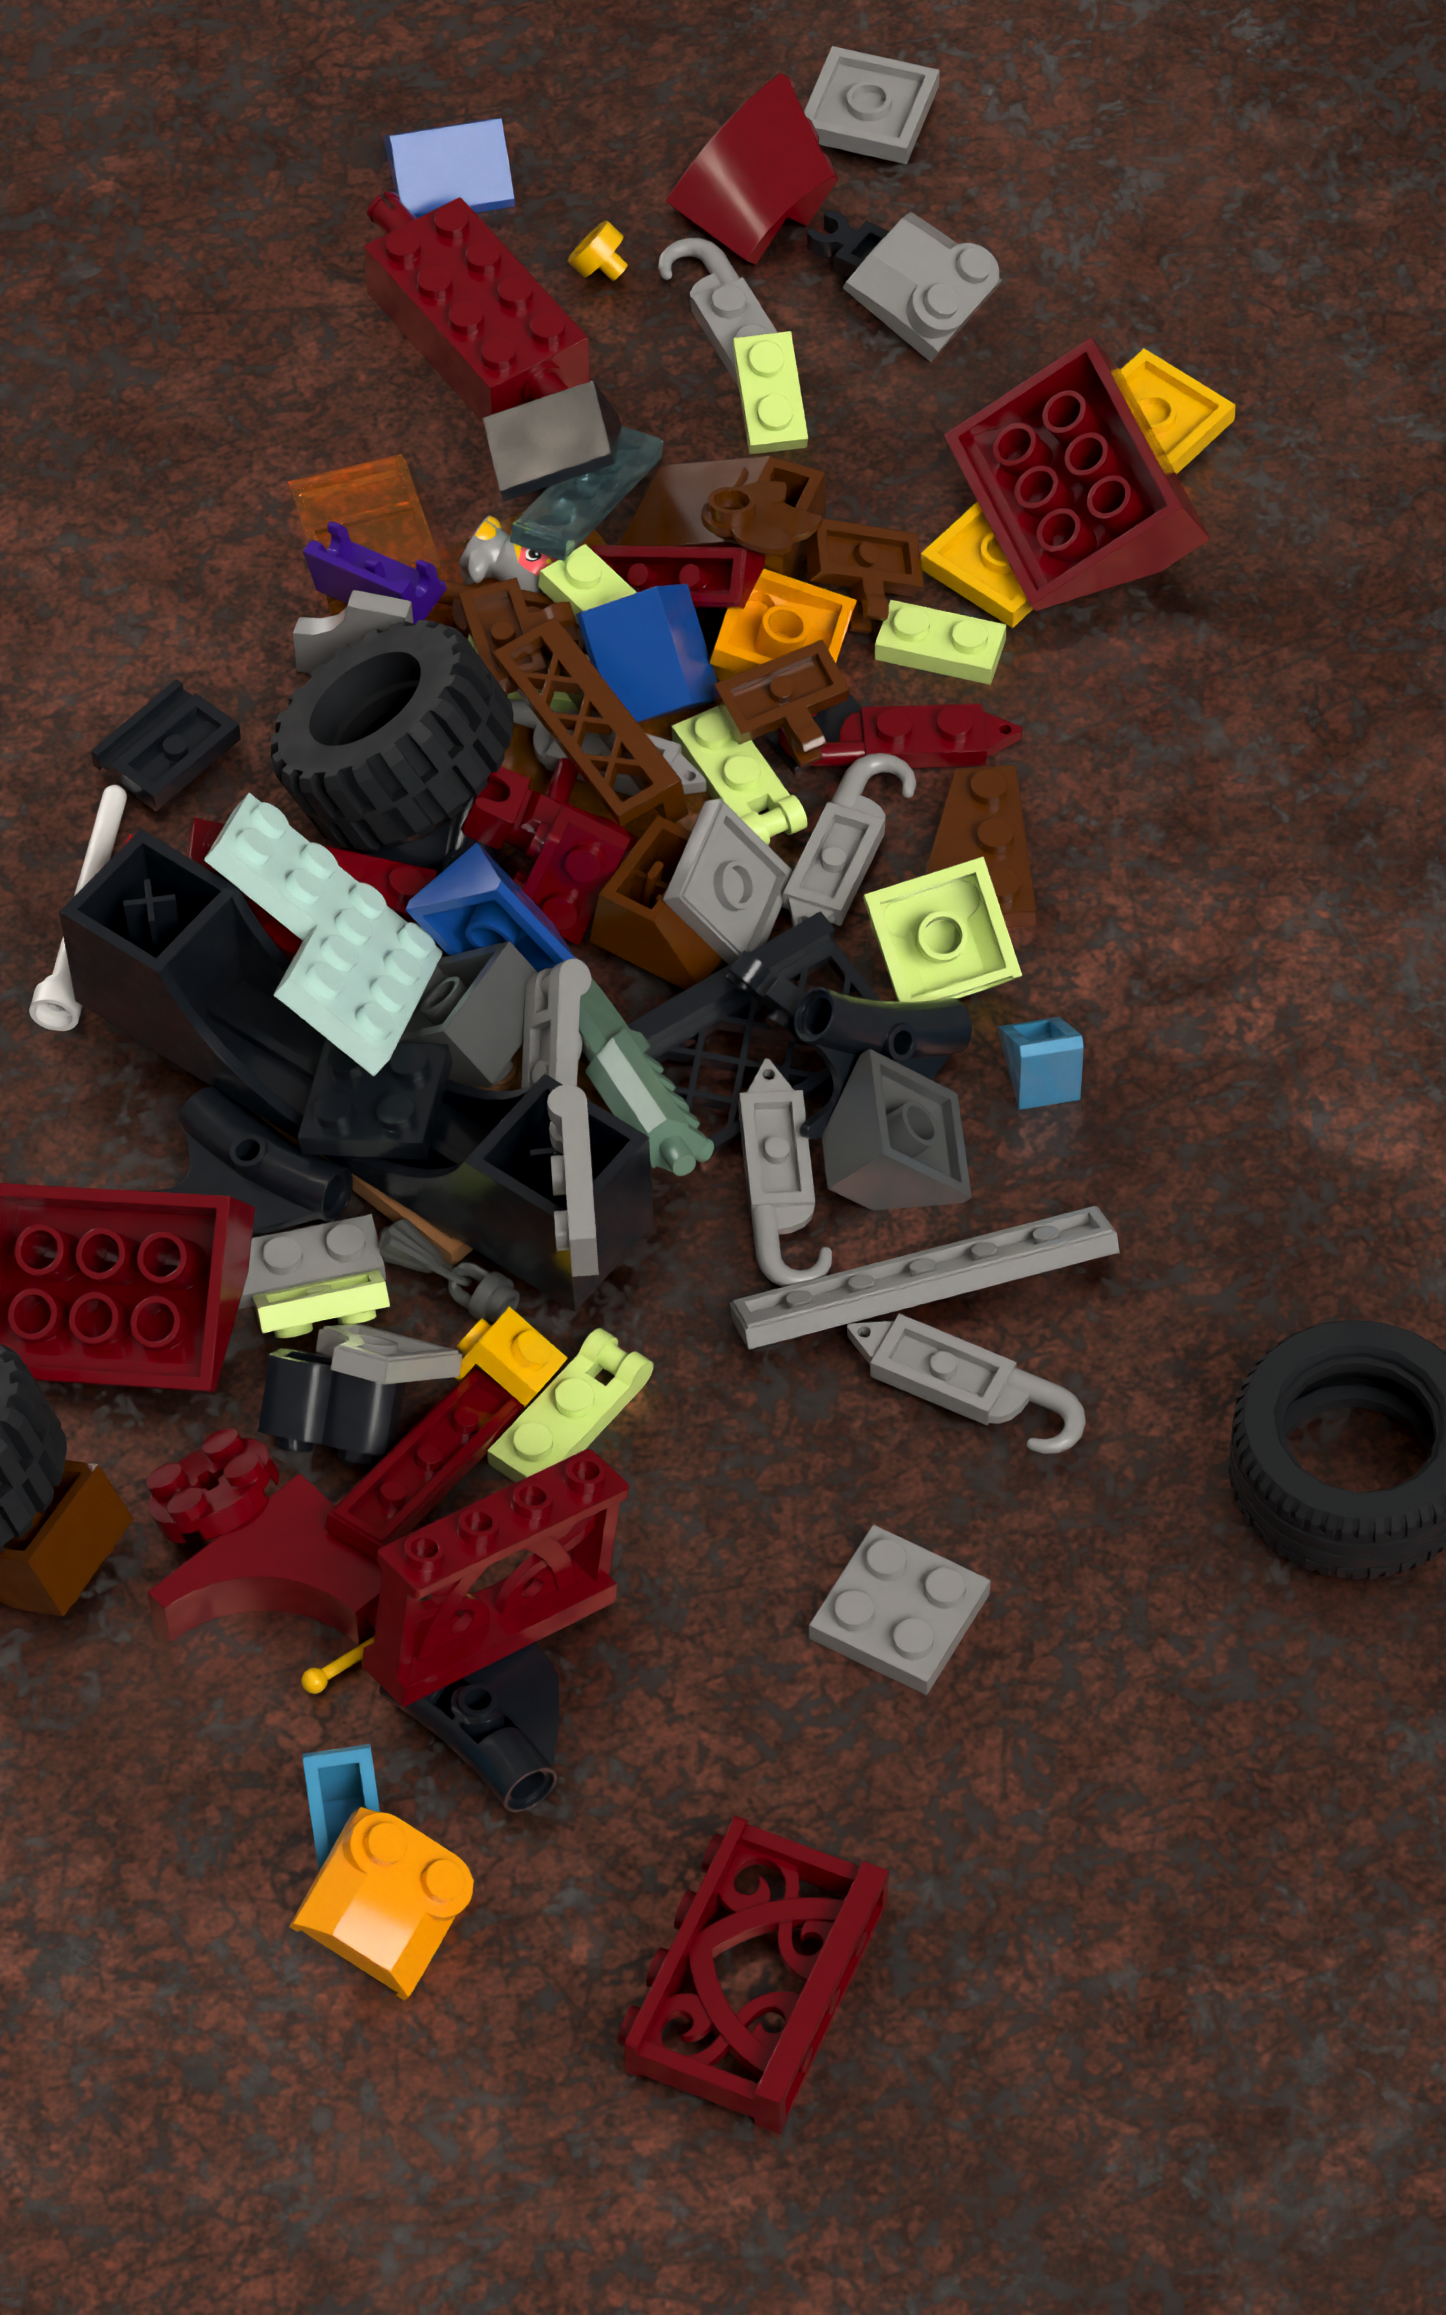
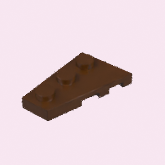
(987, 821)

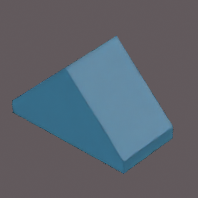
(1043, 1061)
(336, 1787)

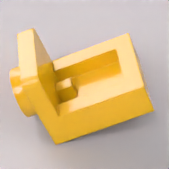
(511, 1355)

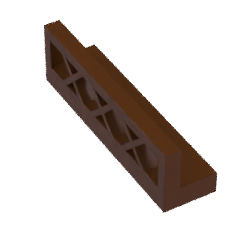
(599, 713)

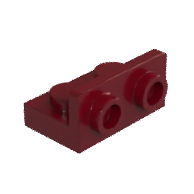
(571, 869)

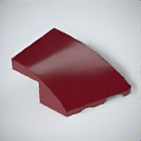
(757, 173)

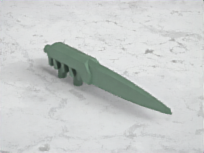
(636, 1088)

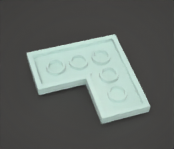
(357, 958)

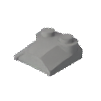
(924, 283)

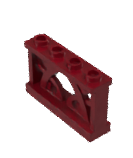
(558, 1514)
(778, 2058)

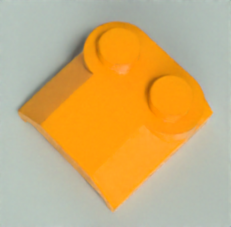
(777, 621)
(385, 1898)

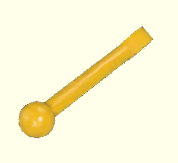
(316, 1679)

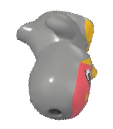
(494, 556)

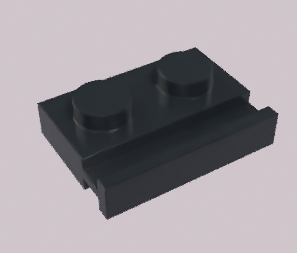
(166, 745)

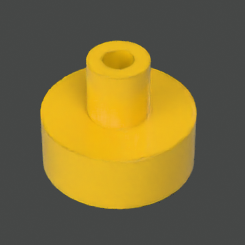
(598, 251)

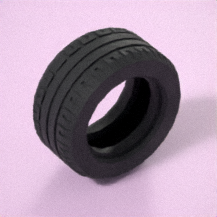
(1322, 1524)

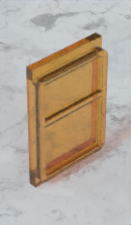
(374, 505)

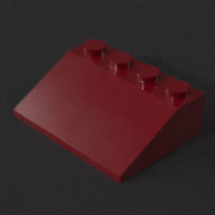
(1075, 481)
(121, 1283)

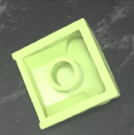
(943, 934)

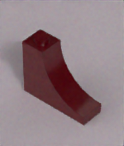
(274, 1564)

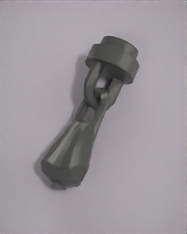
(408, 1248)

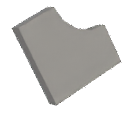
(320, 638)
(385, 1355)

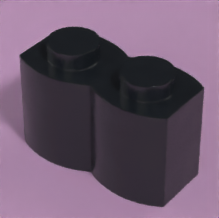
(318, 1405)

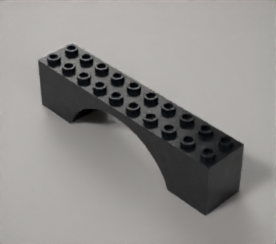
(195, 979)

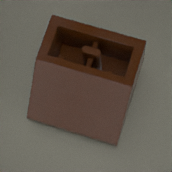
(638, 923)

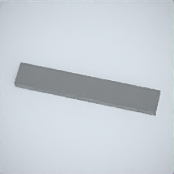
(923, 1277)

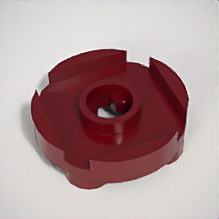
(212, 1487)

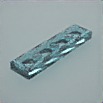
(575, 507)

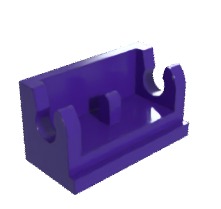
(354, 567)

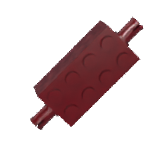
(471, 307)

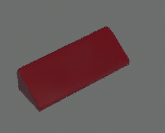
(714, 574)

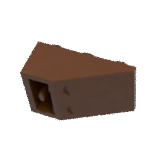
(679, 491)

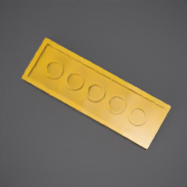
(1185, 422)

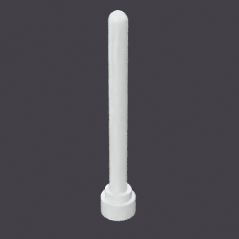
(53, 999)

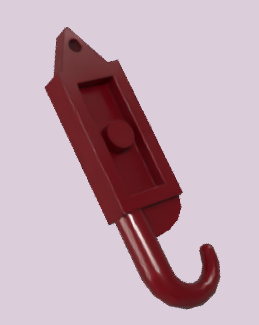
(919, 735)

